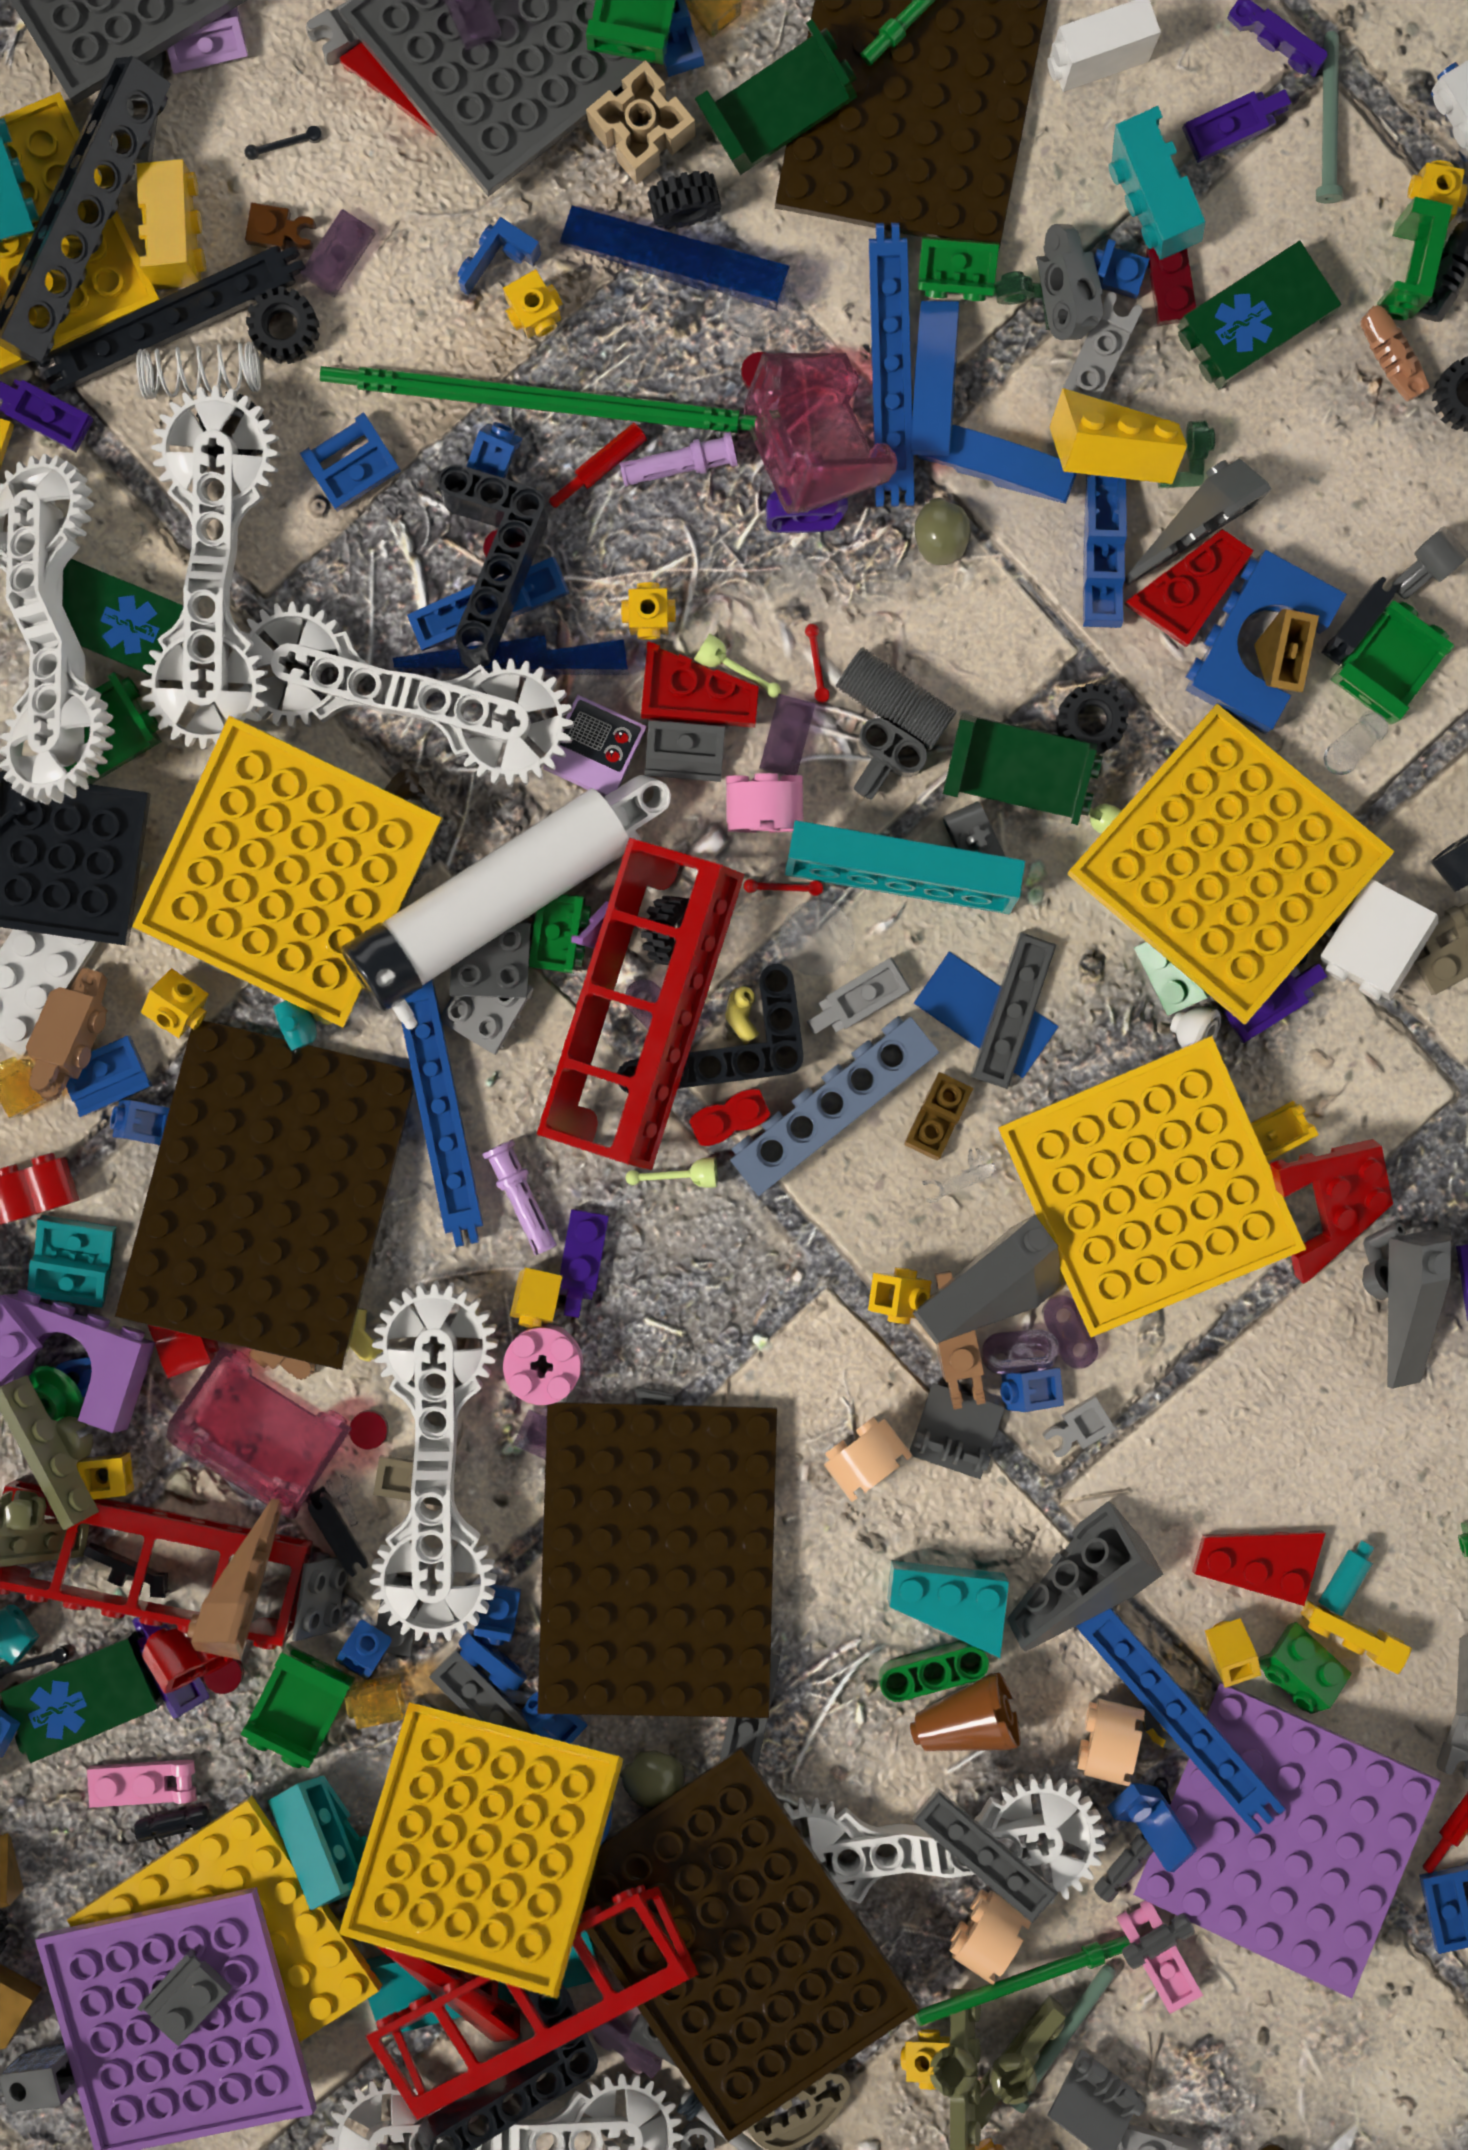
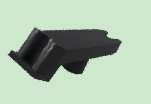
(1359, 622)
(336, 1531)
(124, 1566)

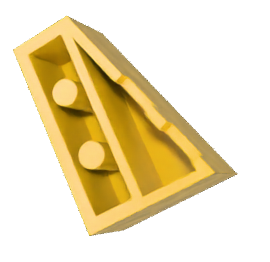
(169, 224)
(1115, 440)

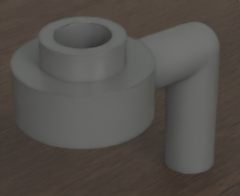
(1376, 1272)

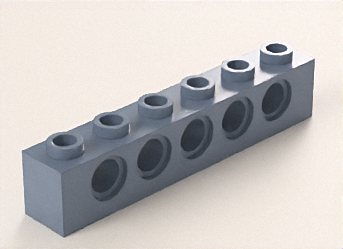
(915, 1051)

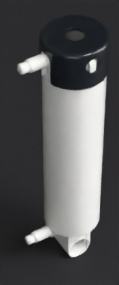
(498, 892)

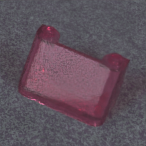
(811, 432)
(256, 1434)

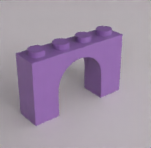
(116, 1357)

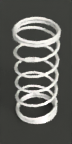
(250, 369)

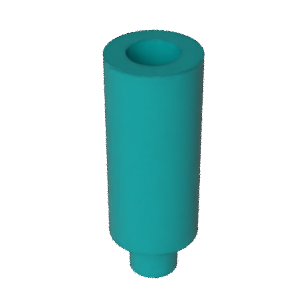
(1347, 1579)

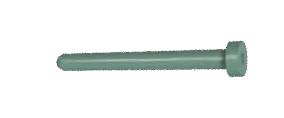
(1330, 191)
(1072, 2023)

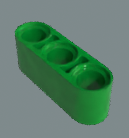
(918, 1684)

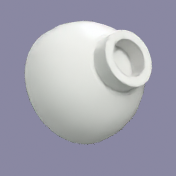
(1195, 1025)

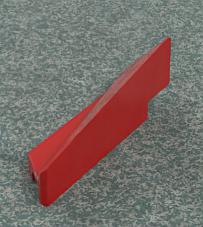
(479, 2007)

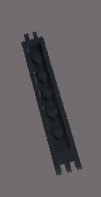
(170, 318)

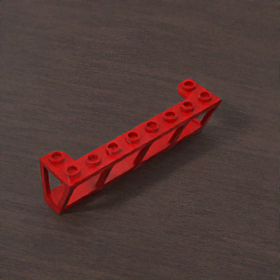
(673, 1014)
(168, 1526)
(546, 2038)

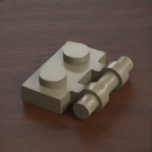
(1448, 963)

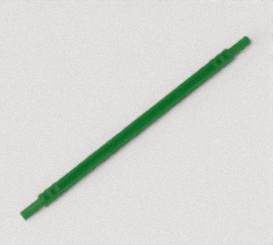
(540, 398)

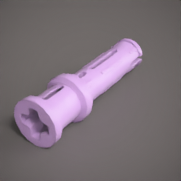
(697, 457)
(513, 1180)

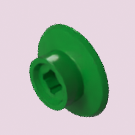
(57, 1392)

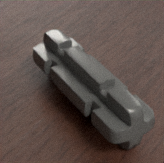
(1123, 1868)
(1158, 1941)

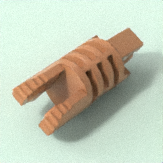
(1394, 353)

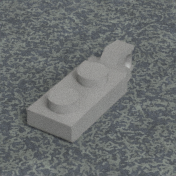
(860, 997)

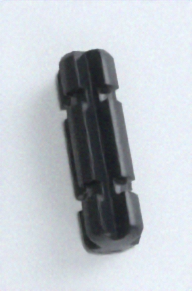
(171, 1823)

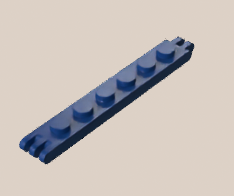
(891, 358)
(442, 1117)
(1181, 1718)

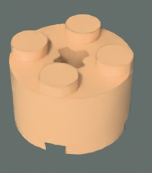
(867, 1458)
(1112, 1741)
(990, 1937)

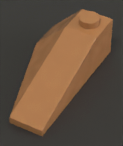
(231, 1603)

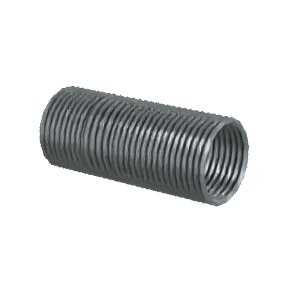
(886, 694)

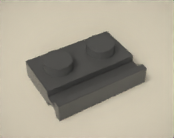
(684, 750)
(185, 1997)

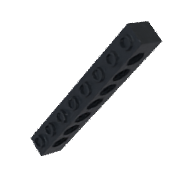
(76, 185)

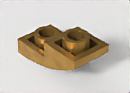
(938, 1116)

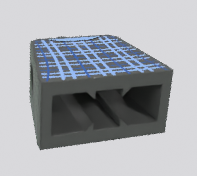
(38, 2079)

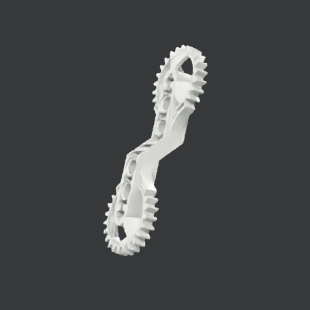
(210, 564)
(407, 694)
(57, 697)
(434, 1463)
(924, 1855)
(564, 2125)

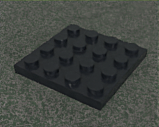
(73, 863)

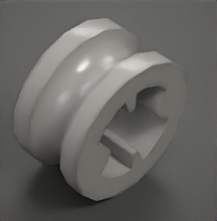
(697, 2127)

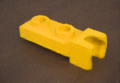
(1381, 1647)

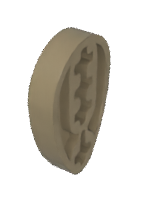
(804, 2126)

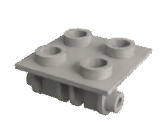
(484, 1018)

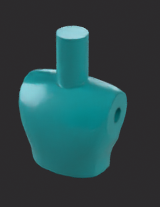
(296, 1024)
(16, 1634)

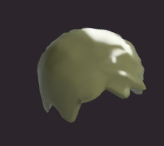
(942, 532)
(652, 1778)

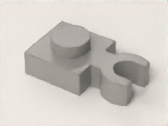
(1085, 1423)

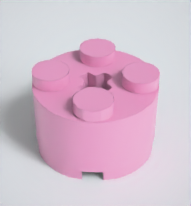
(763, 803)
(525, 1377)

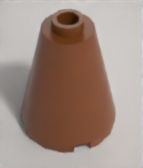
(970, 1719)

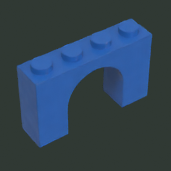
(1221, 675)

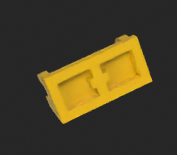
(1283, 1130)

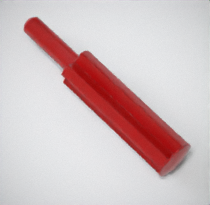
(602, 462)
(1452, 1833)

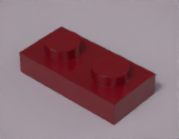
(1171, 286)

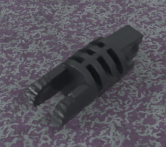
(1450, 275)

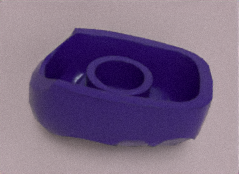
(816, 520)

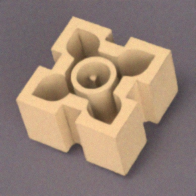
(643, 101)

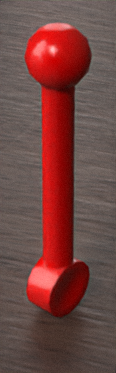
(821, 694)
(814, 888)

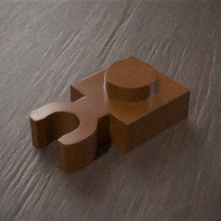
(272, 227)

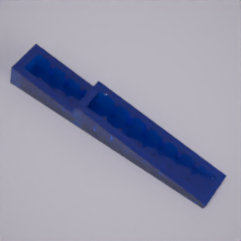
(676, 257)
(588, 659)

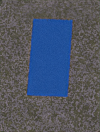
(964, 1003)

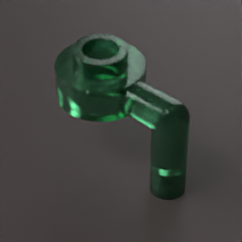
(1016, 289)
(1199, 441)

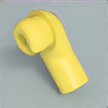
(738, 1012)
(360, 1341)

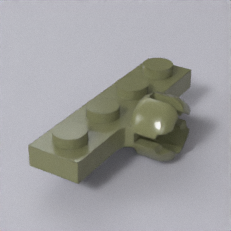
(50, 1450)
(30, 1537)
(1013, 2072)
(957, 2076)

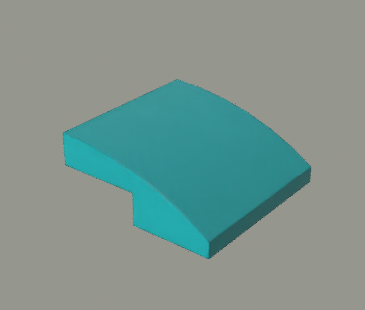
(72, 1260)

